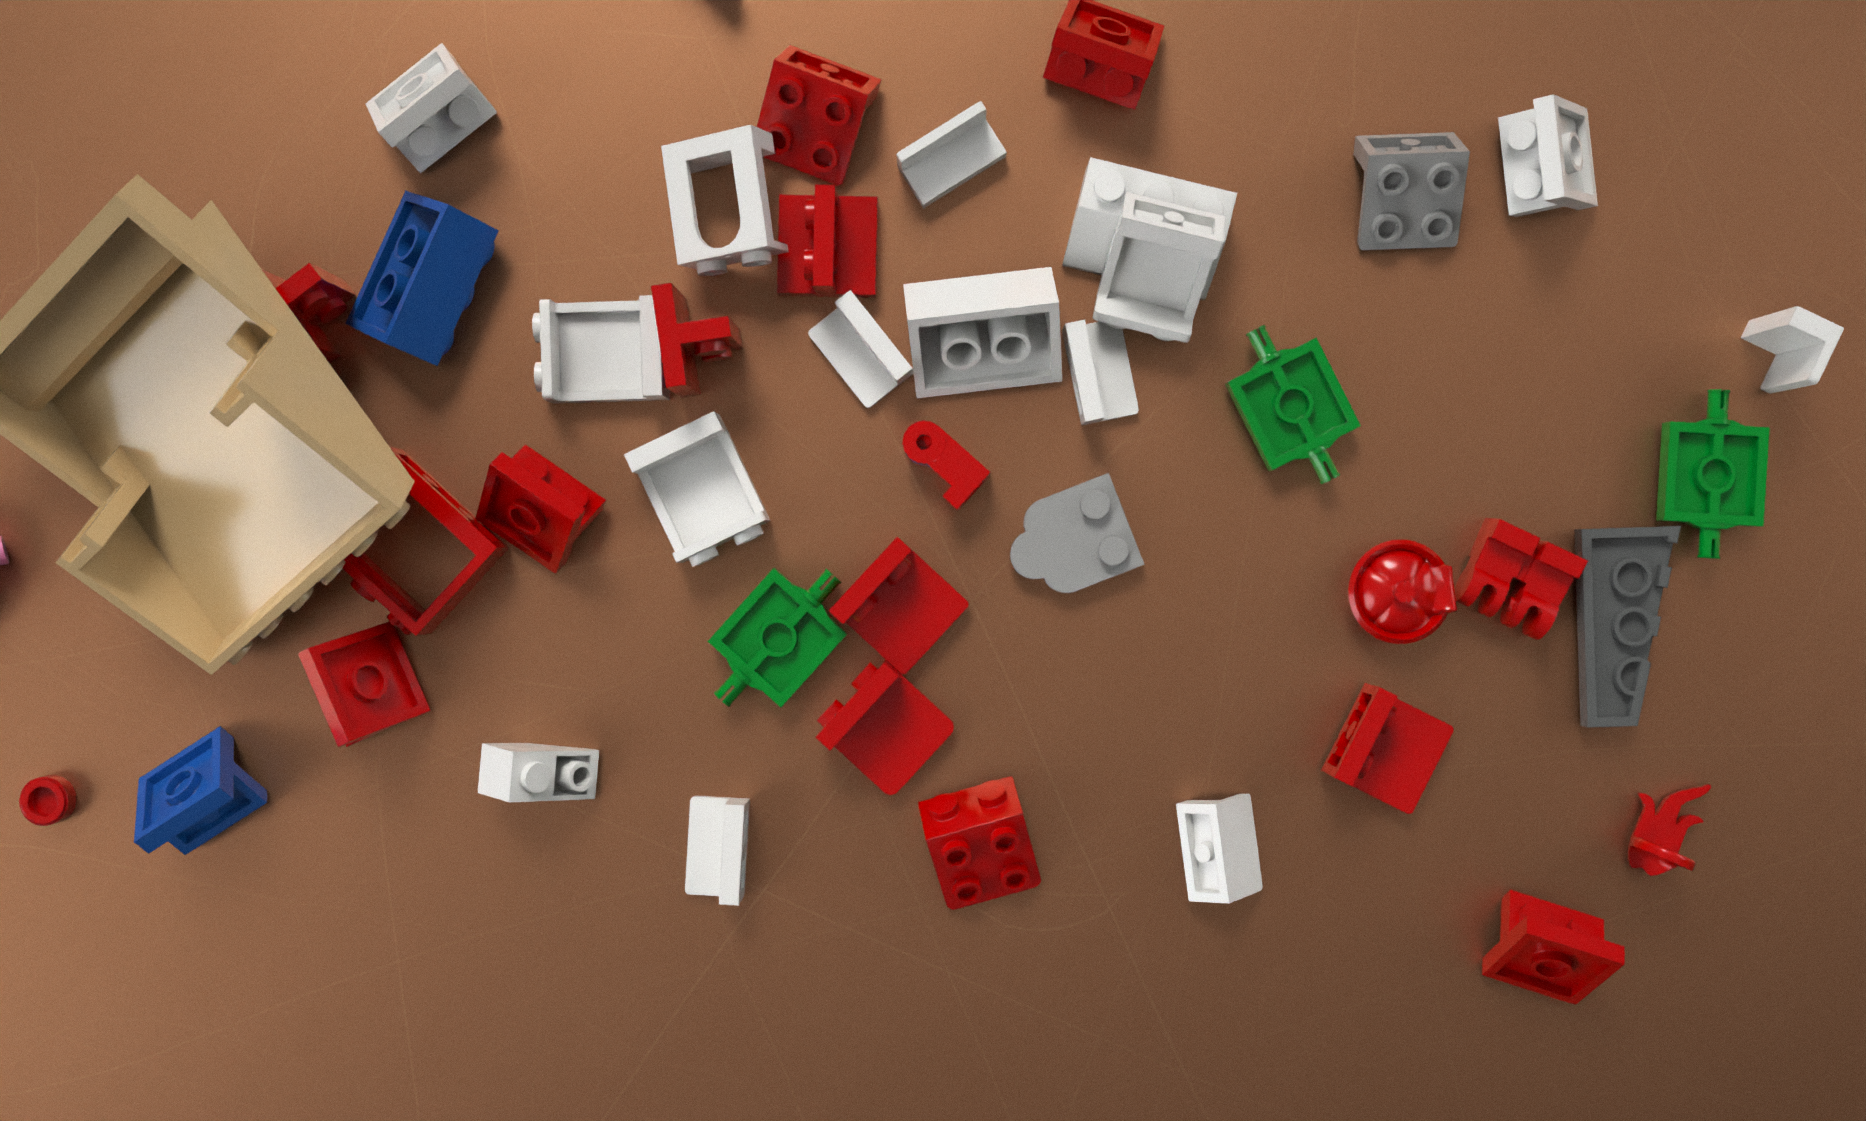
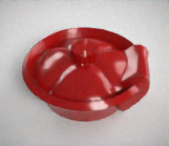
(1401, 591)

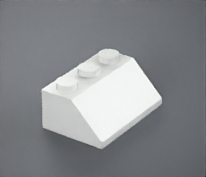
(1102, 201)
(984, 332)

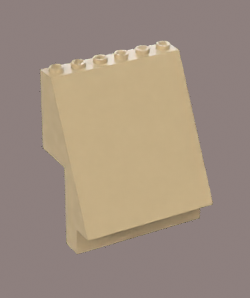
(196, 422)

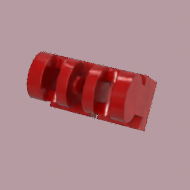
(1538, 566)

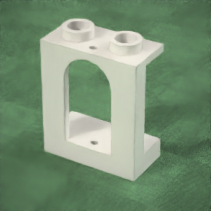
(755, 238)

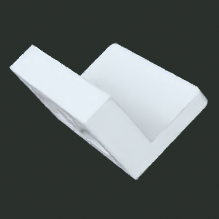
(950, 155)
(1801, 346)
(860, 351)
(1099, 371)
(717, 848)
(1219, 849)

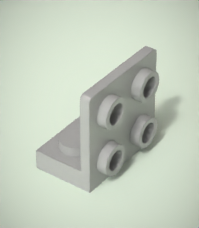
(1411, 190)

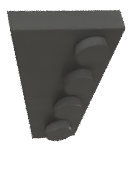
(1618, 618)

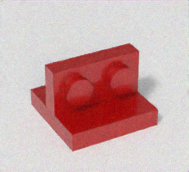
(1103, 51)
(828, 244)
(314, 298)
(684, 339)
(536, 506)
(364, 683)
(1551, 949)

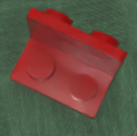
(815, 112)
(900, 606)
(1387, 748)

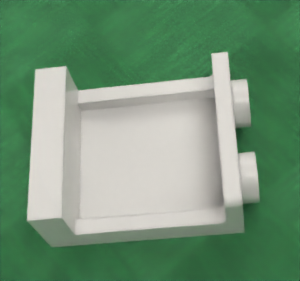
(1157, 267)
(598, 352)
(699, 489)

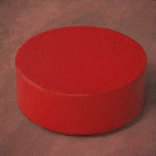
(47, 800)

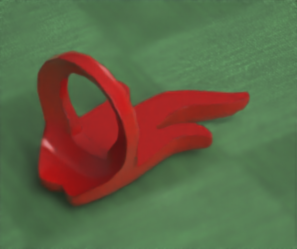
(1660, 833)

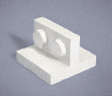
(429, 108)
(1548, 157)

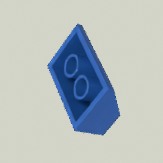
(422, 277)

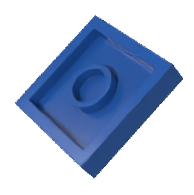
(195, 795)

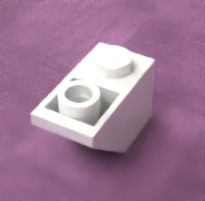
(537, 772)

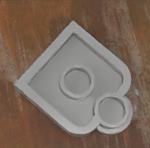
(1076, 538)

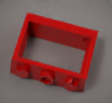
(404, 610)

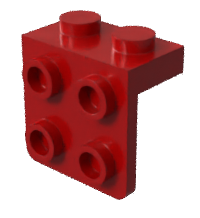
(885, 727)
(979, 843)

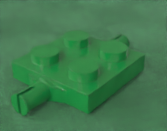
(1292, 404)
(1713, 474)
(777, 637)

